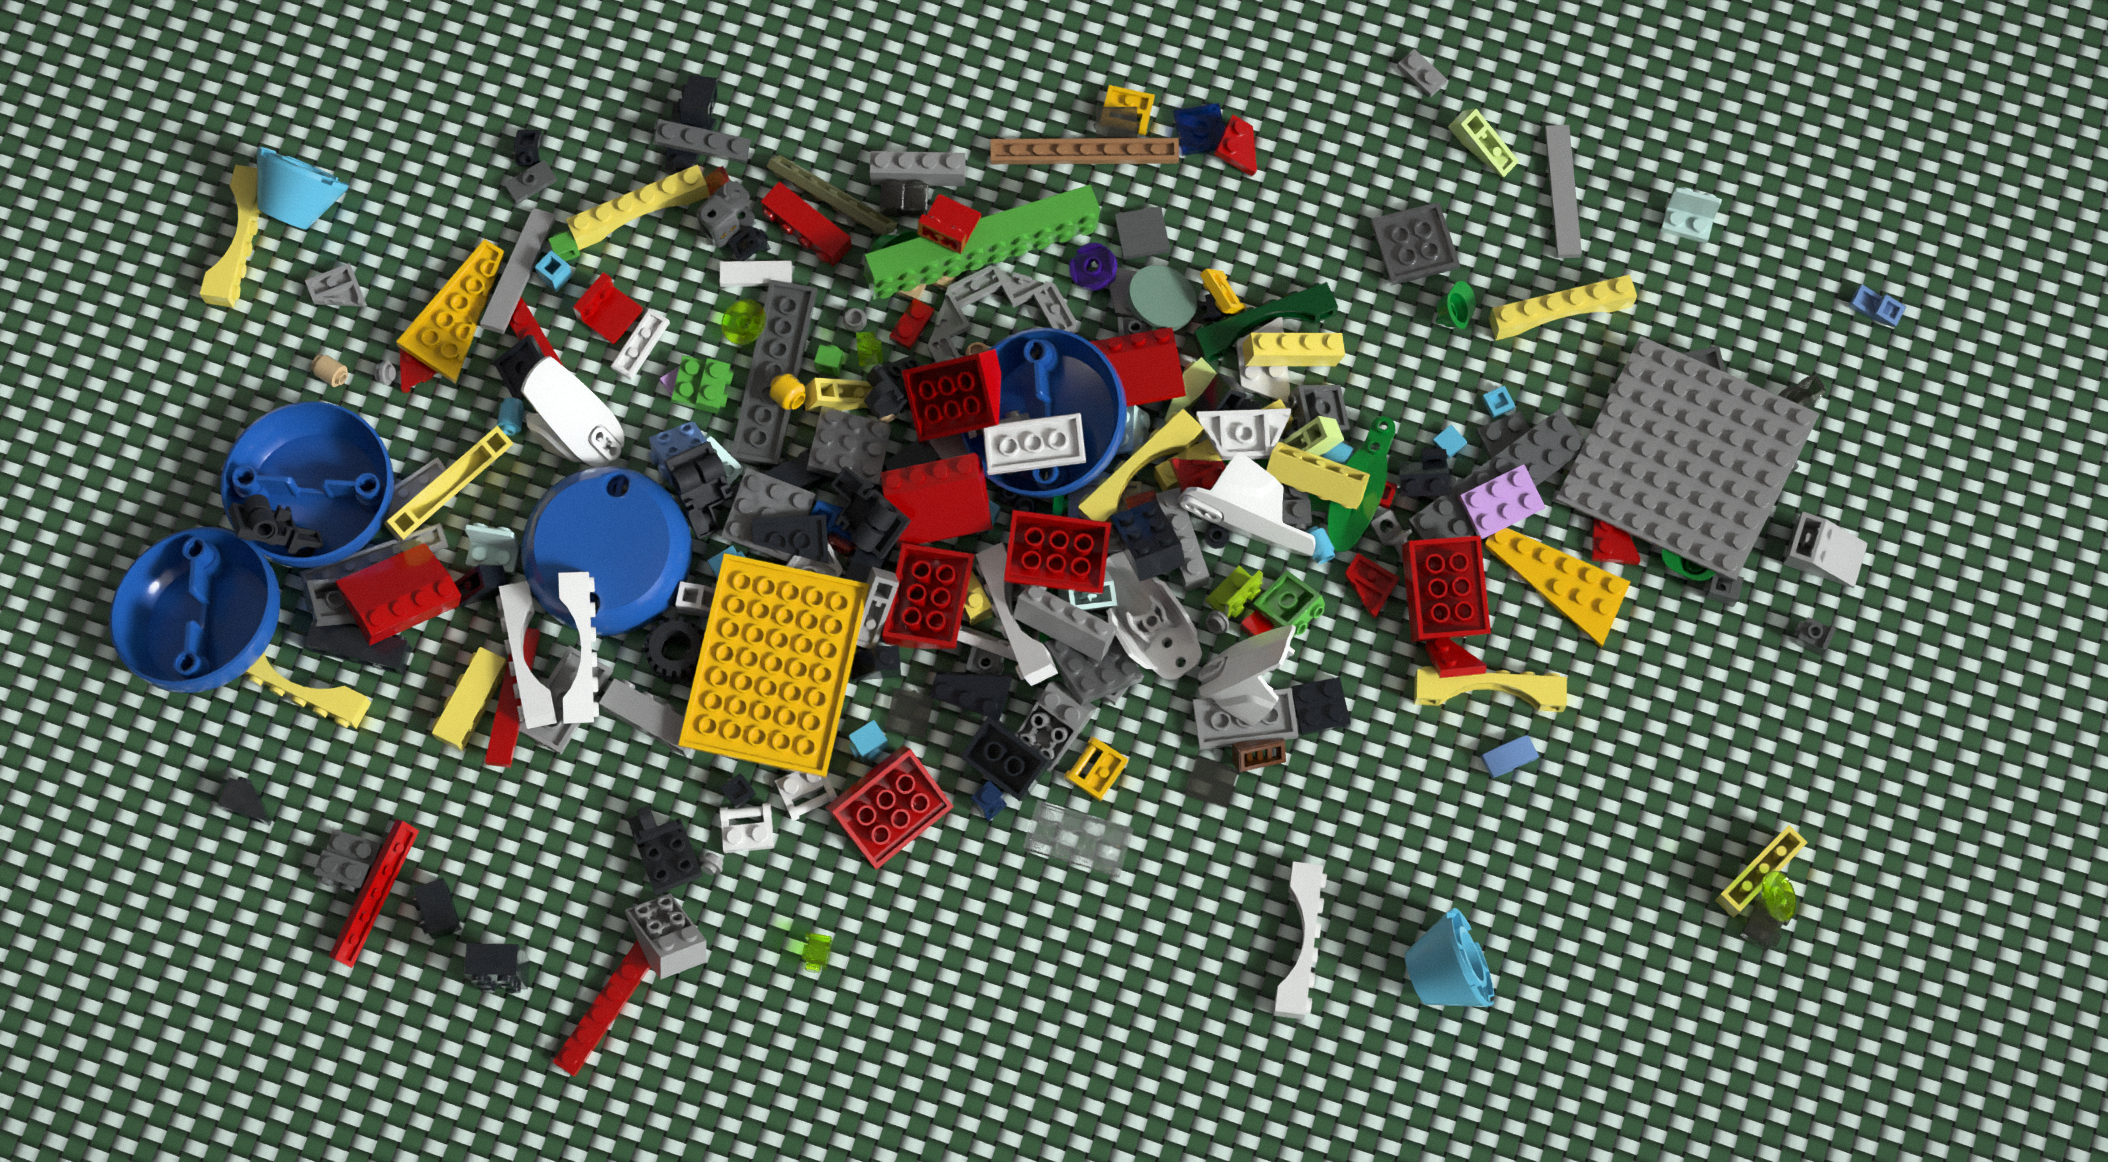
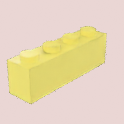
(1293, 349)
(1317, 475)
(470, 699)
(1750, 881)

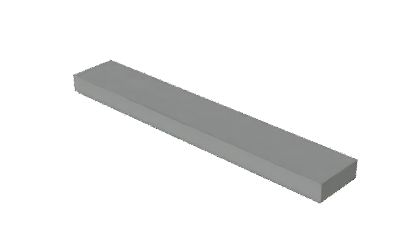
(1563, 191)
(518, 271)
(432, 536)

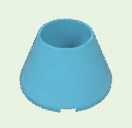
(294, 189)
(1449, 965)

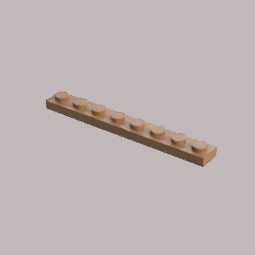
(1085, 151)

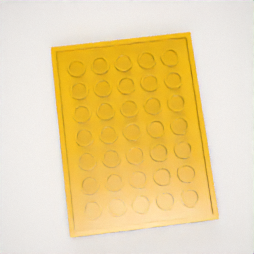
(774, 665)

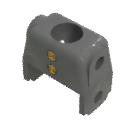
(719, 214)

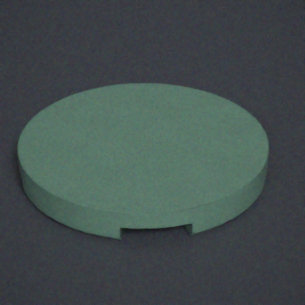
(1162, 297)

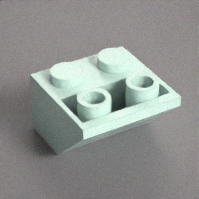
(1092, 601)

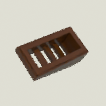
(1257, 746)

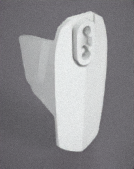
(570, 416)
(1250, 504)
(1148, 618)
(1235, 674)

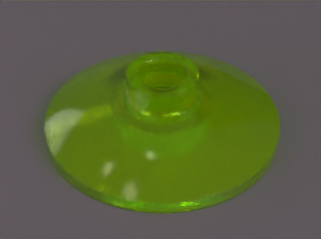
(738, 316)
(1779, 896)

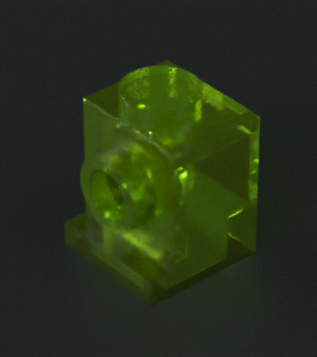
(869, 349)
(817, 952)

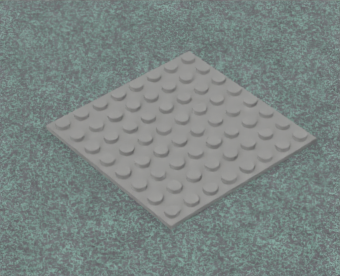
(1687, 457)

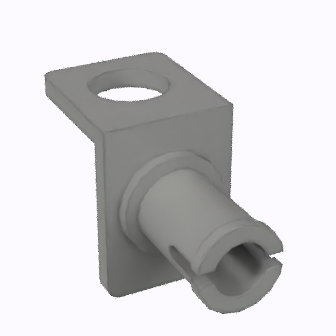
(1395, 537)

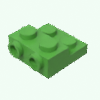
(702, 384)
(1290, 602)

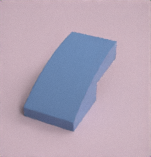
(1877, 307)
(1509, 756)

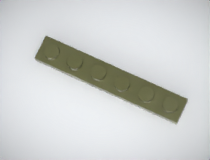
(826, 192)

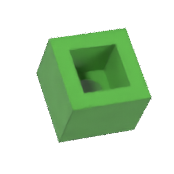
(564, 245)
(829, 360)

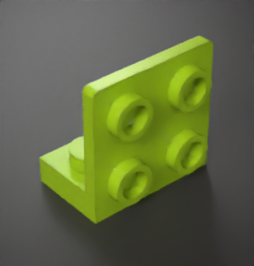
(1235, 592)

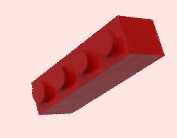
(805, 224)

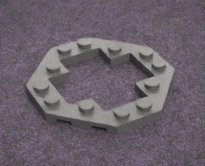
(1017, 289)

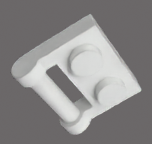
(800, 785)
(747, 836)

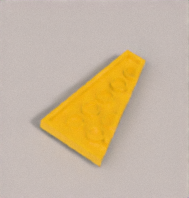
(448, 323)
(1570, 585)

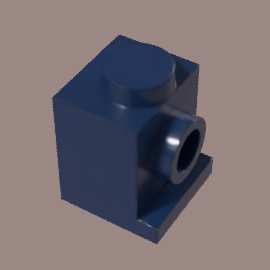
(988, 801)

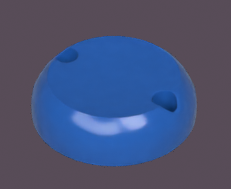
(1064, 381)
(322, 468)
(629, 543)
(195, 610)

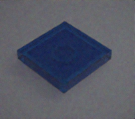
(1199, 128)

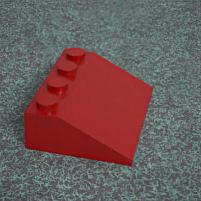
(1146, 365)
(954, 395)
(940, 498)
(1057, 552)
(1445, 588)
(398, 593)
(928, 598)
(889, 806)

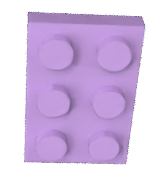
(1501, 502)

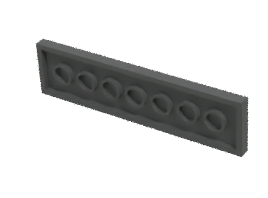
(777, 352)
(1541, 451)

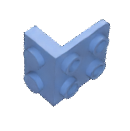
(673, 442)

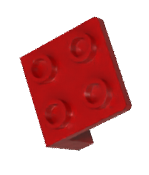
(948, 223)
(606, 309)

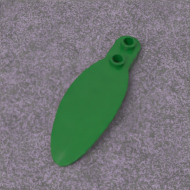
(1349, 524)

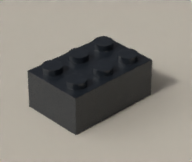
(1148, 540)
(1006, 758)
(497, 967)

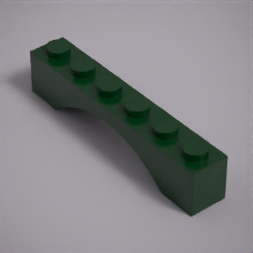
(1308, 305)

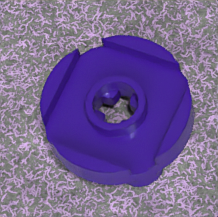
(1102, 276)

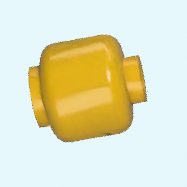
(787, 391)

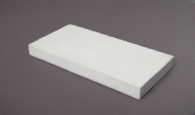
(1034, 444)

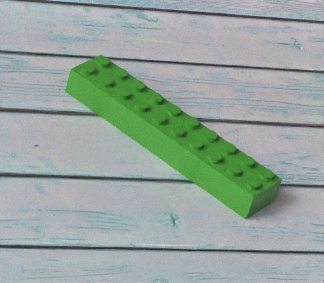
(992, 240)

